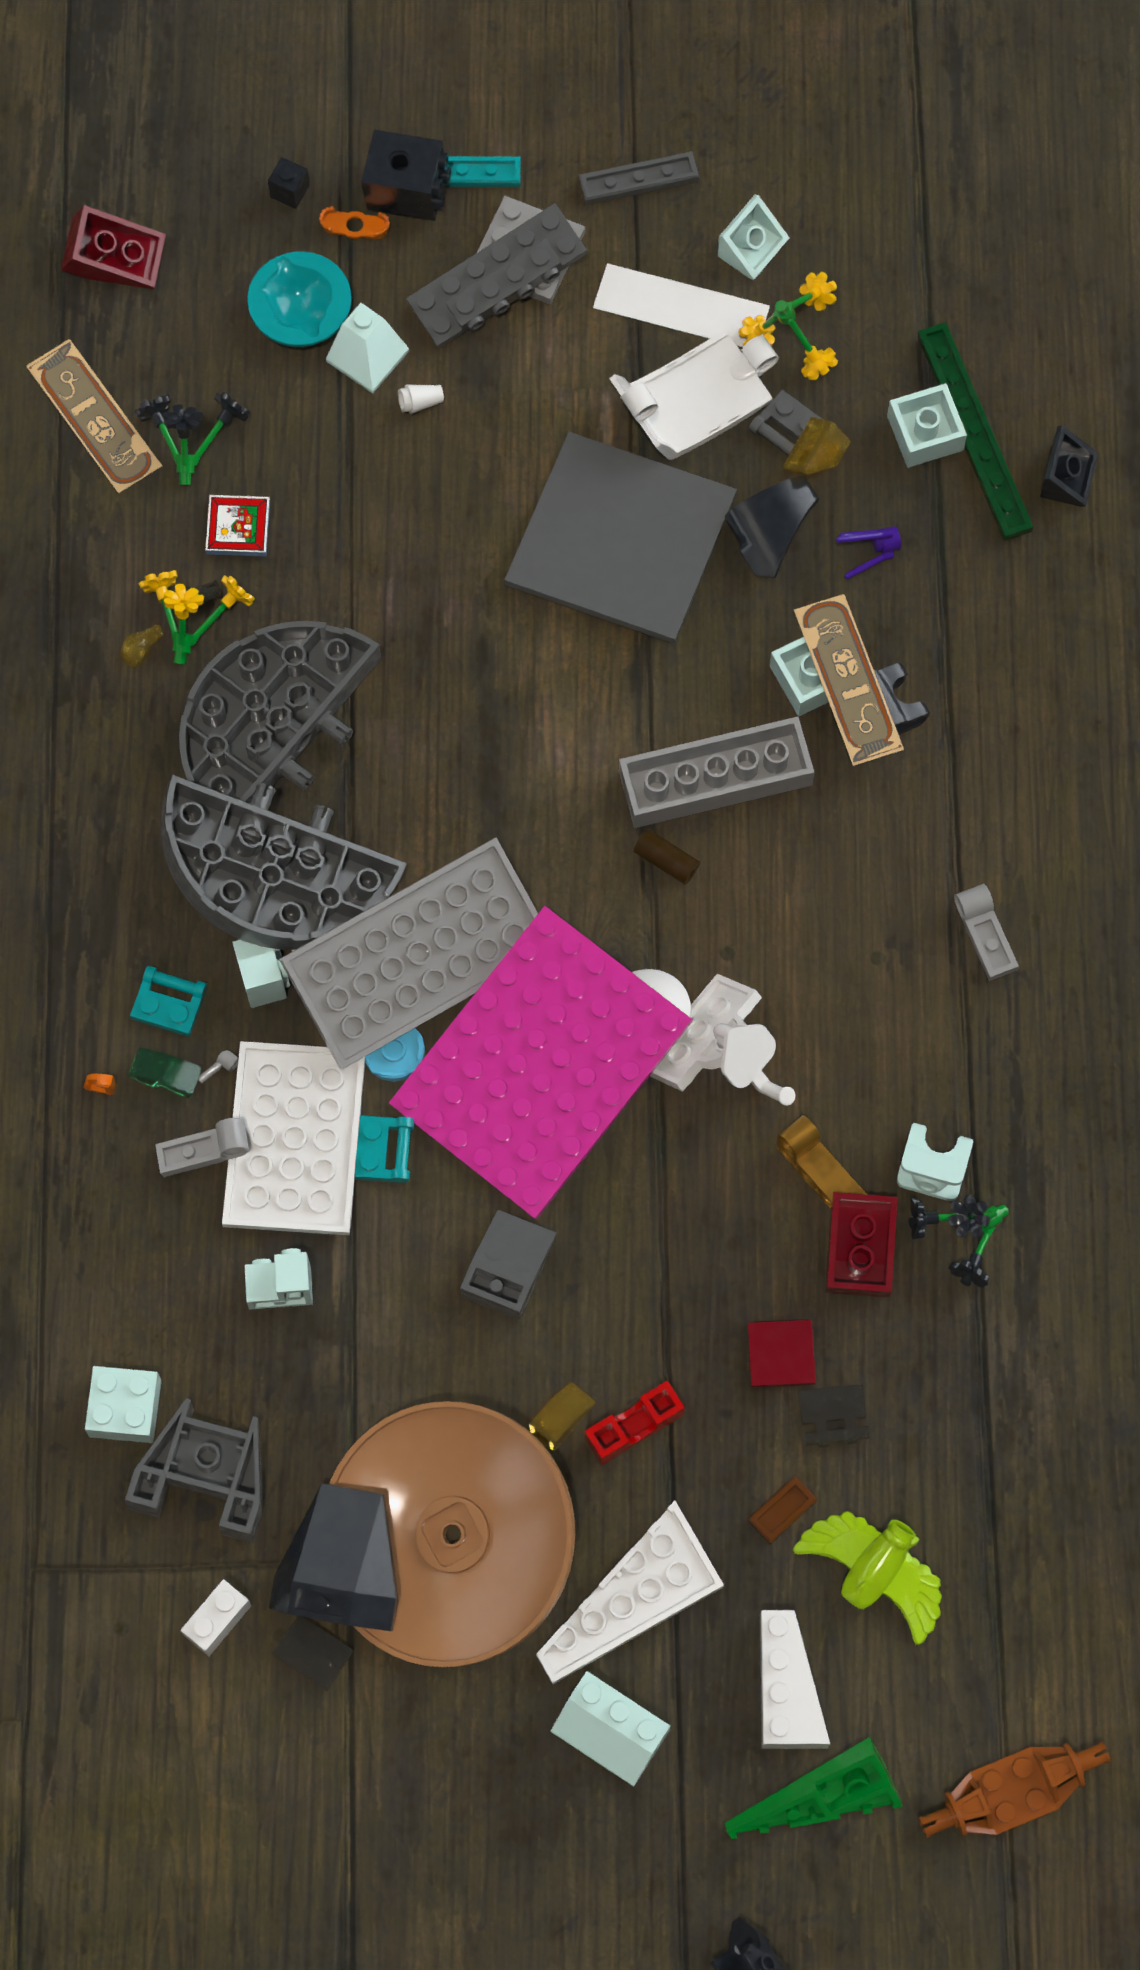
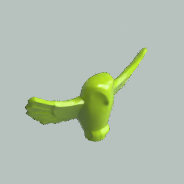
(878, 1566)

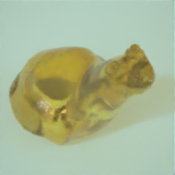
(137, 645)

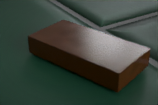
(782, 1510)

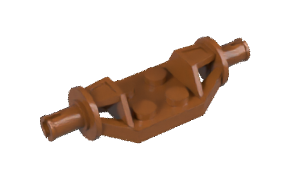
(1014, 1790)

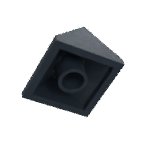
(1069, 469)

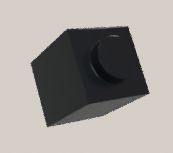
(288, 183)

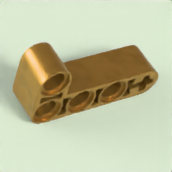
(815, 1164)

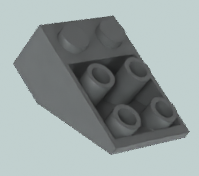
(507, 1264)

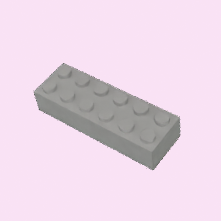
(716, 772)

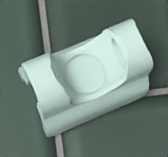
(930, 1171)

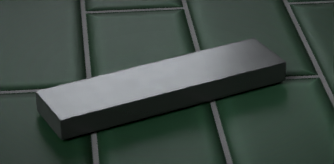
(638, 178)

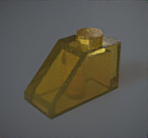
(817, 448)
(561, 1416)

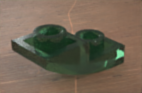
(164, 1070)

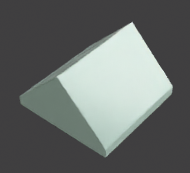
(751, 239)

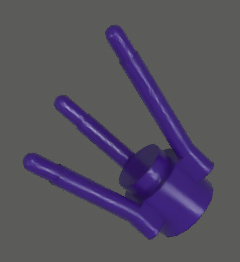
(883, 540)

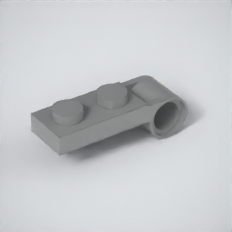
(985, 931)
(203, 1148)

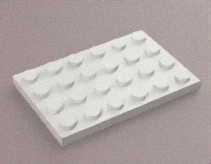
(300, 1140)

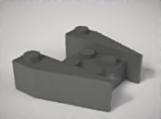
(205, 1461)

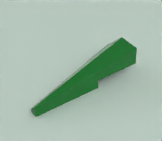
(843, 1785)

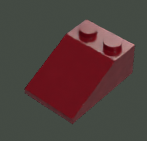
(112, 249)
(861, 1245)

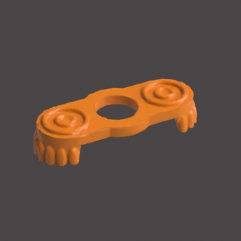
(335, 223)

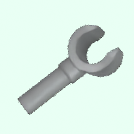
(225, 1059)

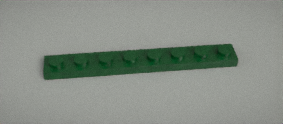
(980, 440)

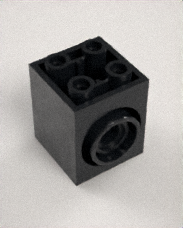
(405, 175)

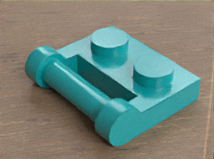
(167, 1011)
(373, 1149)

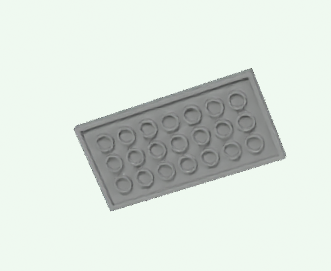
(411, 953)

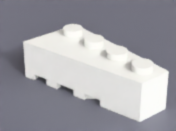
(788, 1694)

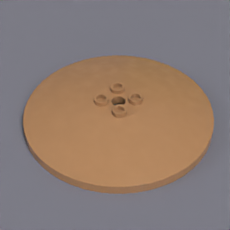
(515, 1521)

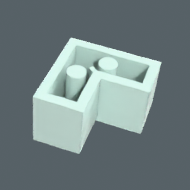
(261, 973)
(279, 1283)

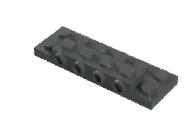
(497, 276)

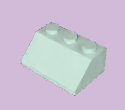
(610, 1728)

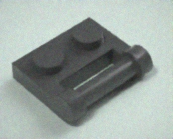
(787, 415)

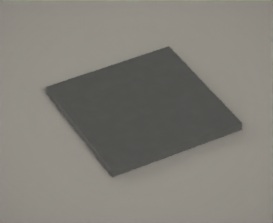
(621, 537)

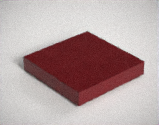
(781, 1354)

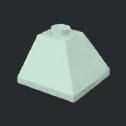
(366, 348)

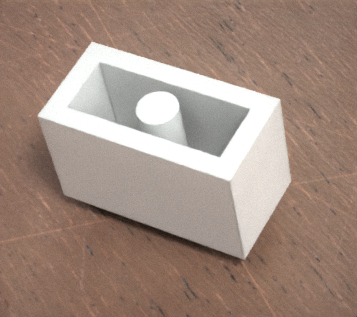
(216, 1617)

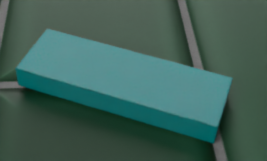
(484, 171)

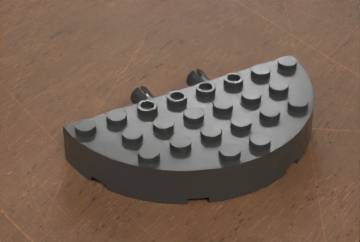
(267, 702)
(264, 872)

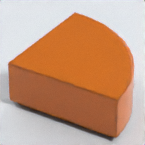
(100, 1083)

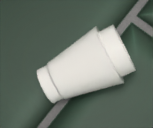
(419, 397)

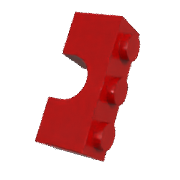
(646, 1417)

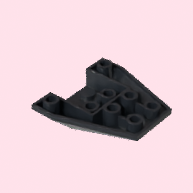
(340, 1562)

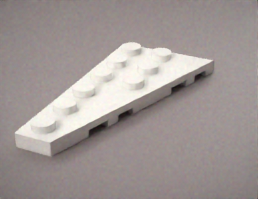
(644, 1589)

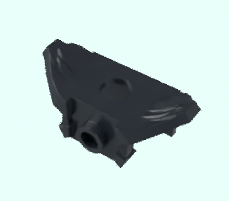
(747, 1950)

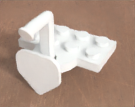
(723, 1041)

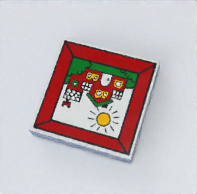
(237, 525)

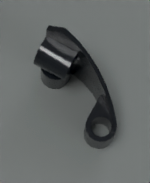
(769, 522)

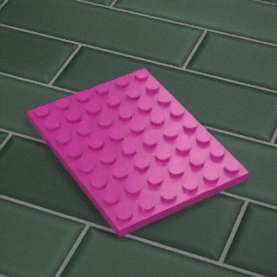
(540, 1062)

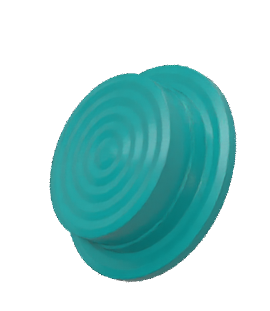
(299, 299)

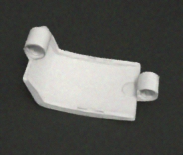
(700, 393)

